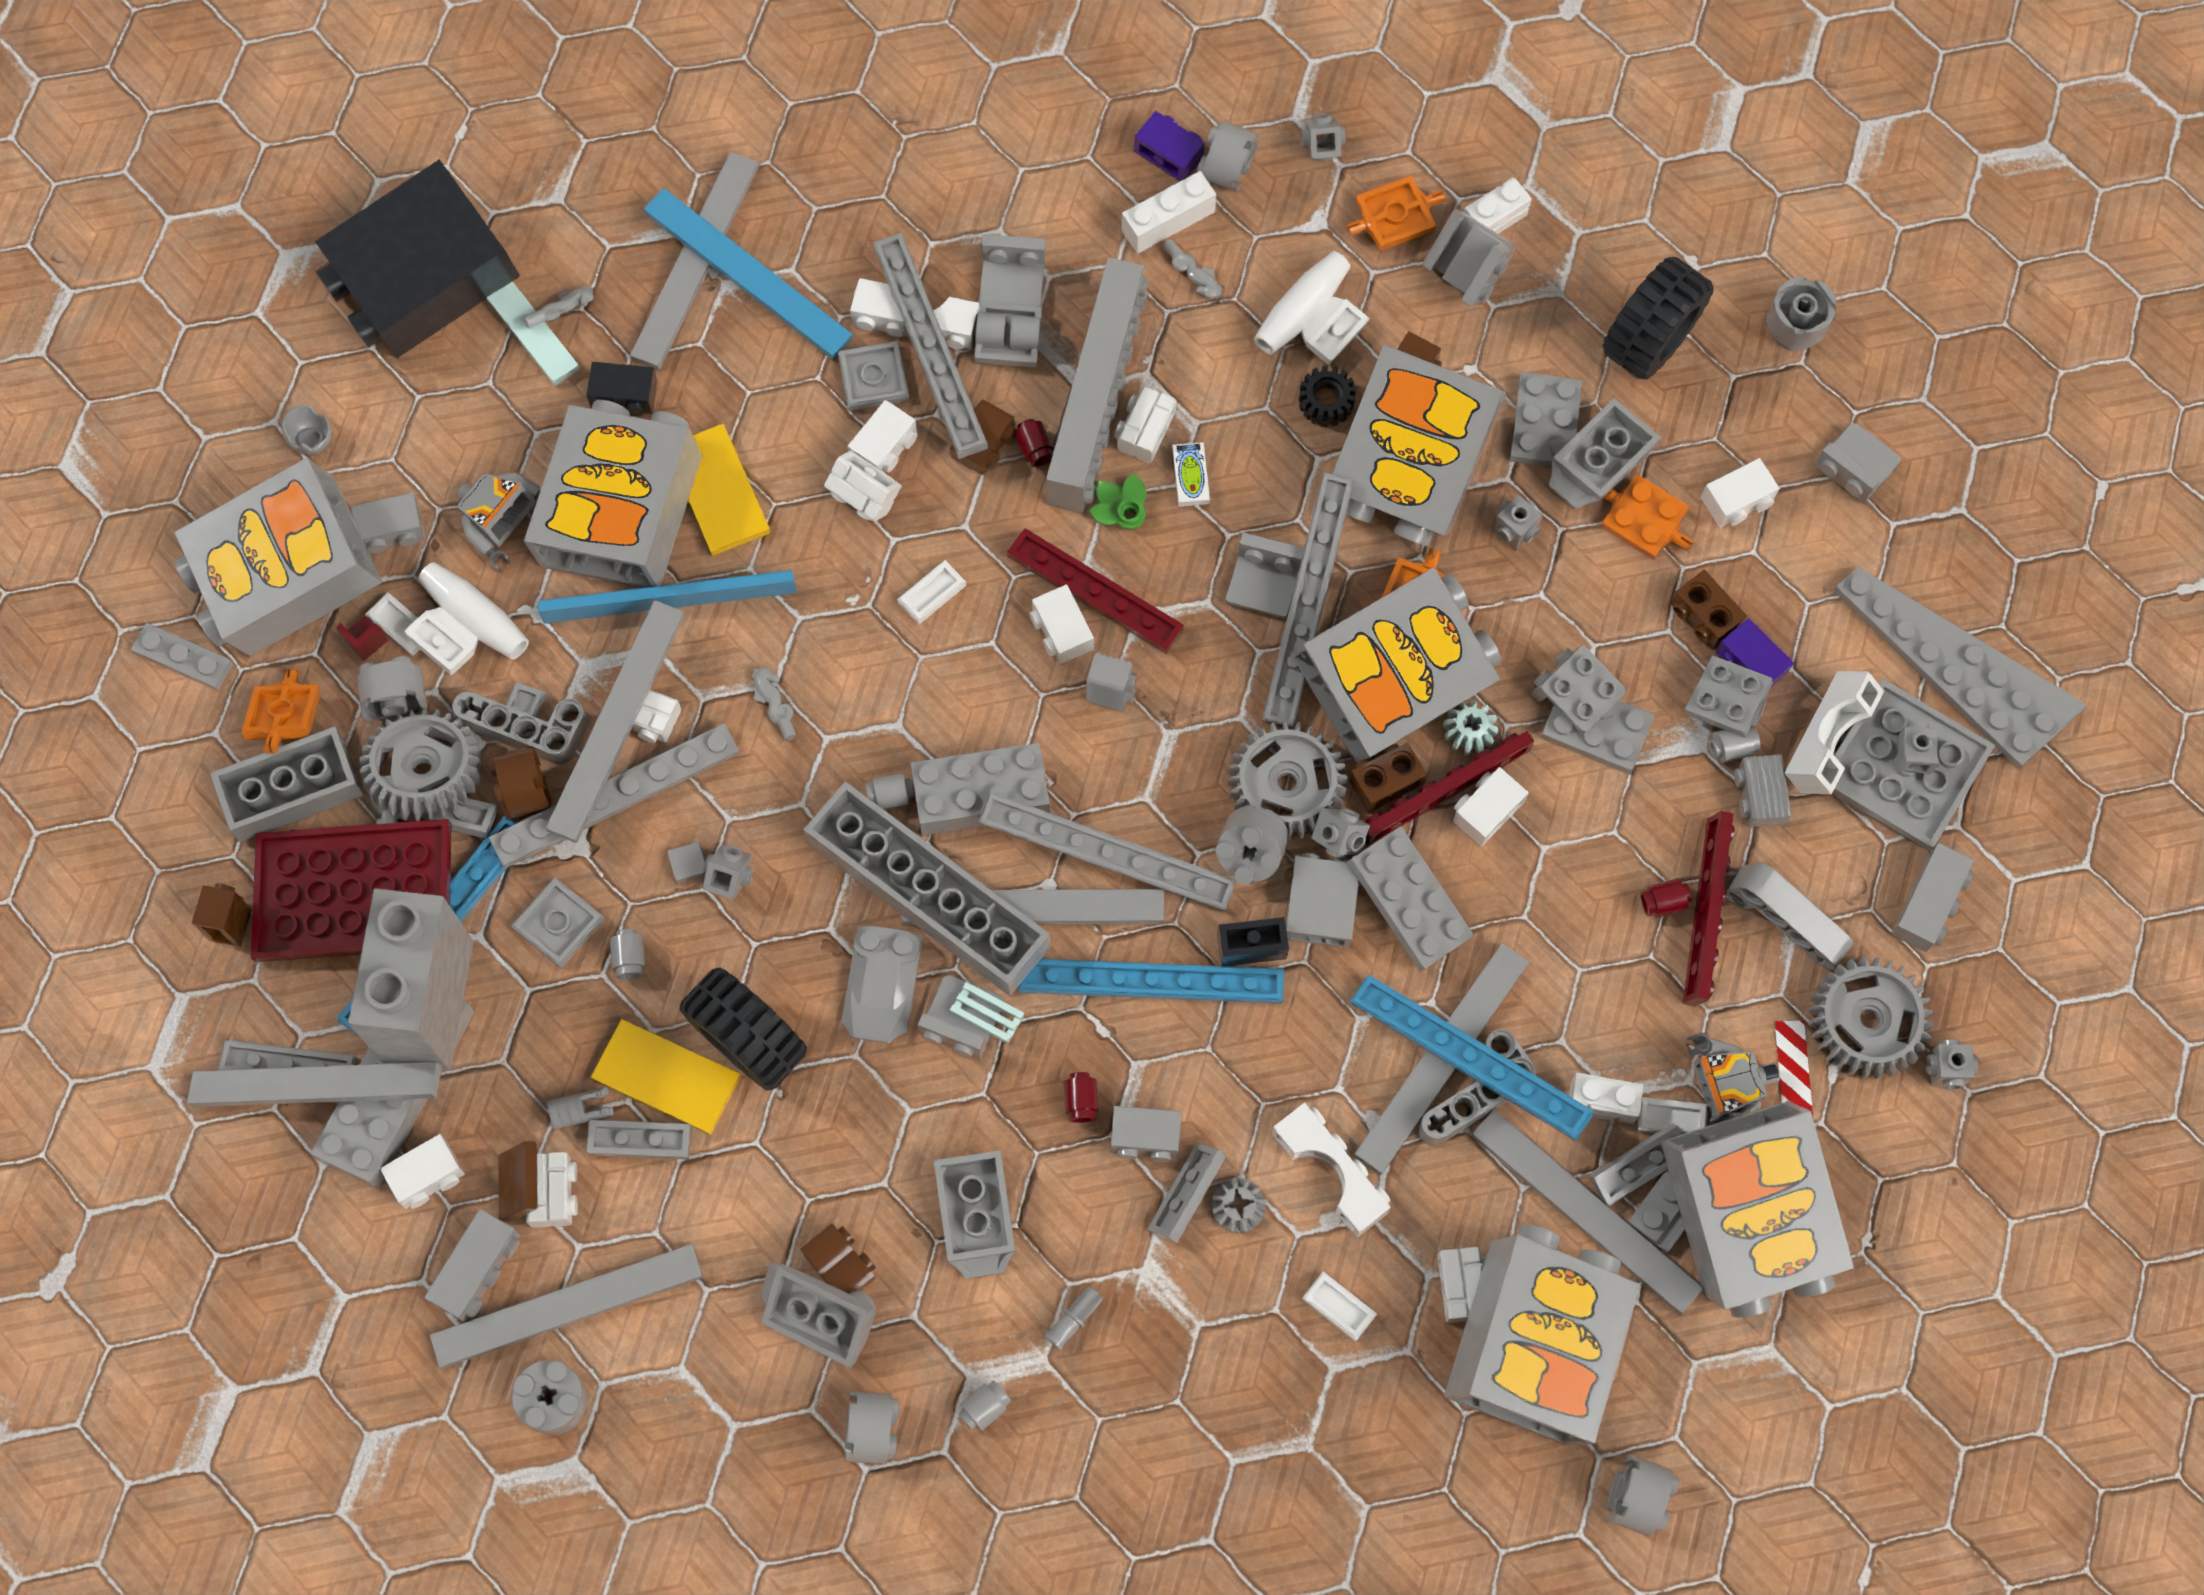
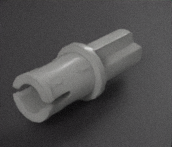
(1074, 1318)

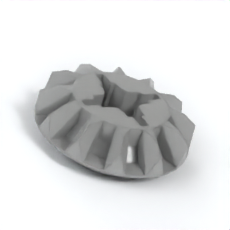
(1229, 1218)

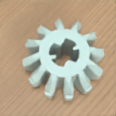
(1466, 736)

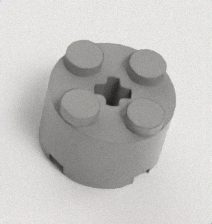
(1229, 155)
(1801, 313)
(390, 690)
(1251, 844)
(532, 1388)
(870, 1426)
(1641, 1496)

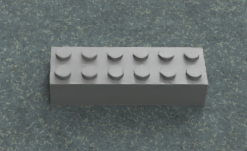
(372, 1132)

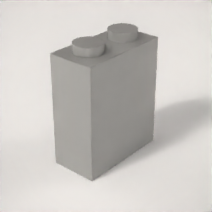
(1322, 901)

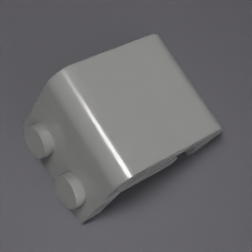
(1469, 256)

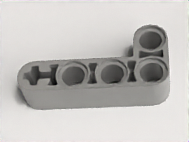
(517, 722)
(1790, 911)
(1472, 1097)

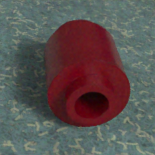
(1034, 442)
(1666, 898)
(1081, 1097)

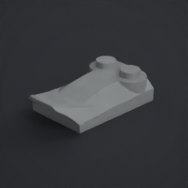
(1601, 455)
(881, 983)
(975, 1213)
(817, 1313)

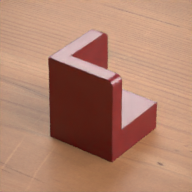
(363, 637)

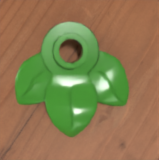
(1118, 500)

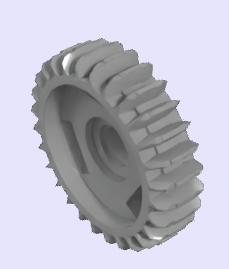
(412, 745)
(1294, 759)
(1887, 1002)

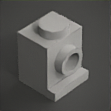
(1913, 757)

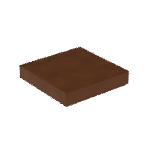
(517, 1181)

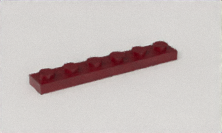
(1095, 590)
(1457, 780)
(1707, 914)

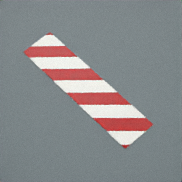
(1793, 1063)

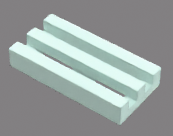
(993, 1001)

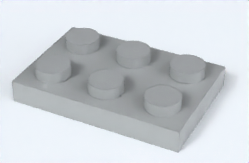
(1544, 417)
(1611, 740)

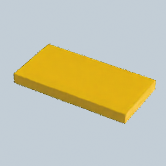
(723, 495)
(666, 1077)

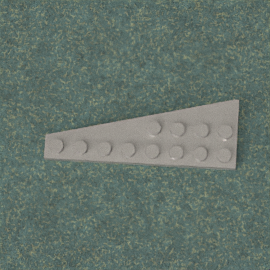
(1986, 687)

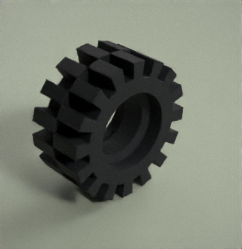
(1332, 380)

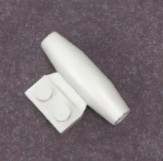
(1311, 309)
(464, 617)

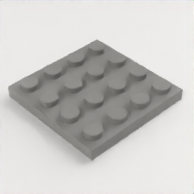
(1908, 802)

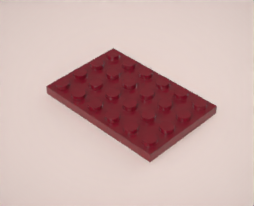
(320, 883)

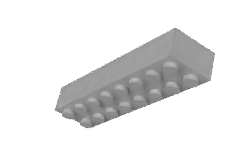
(1096, 386)
(927, 888)

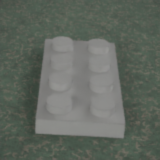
(1410, 898)

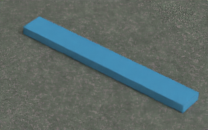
(748, 273)
(672, 595)
(466, 887)
(1155, 981)
(1472, 1058)

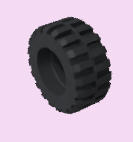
(1657, 317)
(743, 1028)

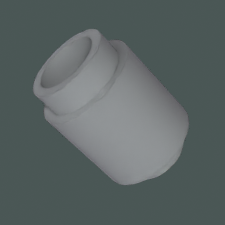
(1730, 746)
(890, 790)
(627, 954)
(984, 1406)

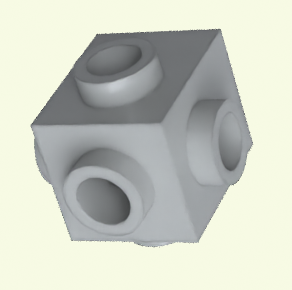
(1326, 146)
(1517, 522)
(1340, 832)
(727, 871)
(1944, 1071)

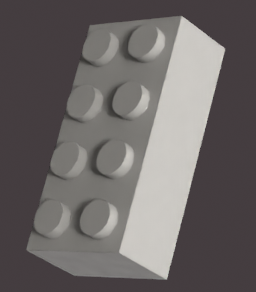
(287, 785)
(955, 788)

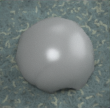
(306, 430)

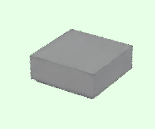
(526, 699)
(687, 862)

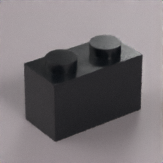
(623, 384)
(1253, 941)

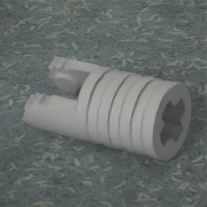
(572, 1109)

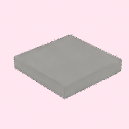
(873, 375)
(558, 922)

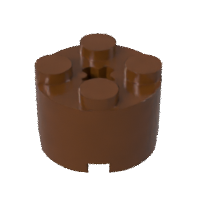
(519, 782)

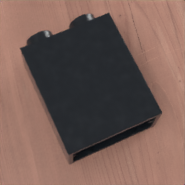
(414, 261)

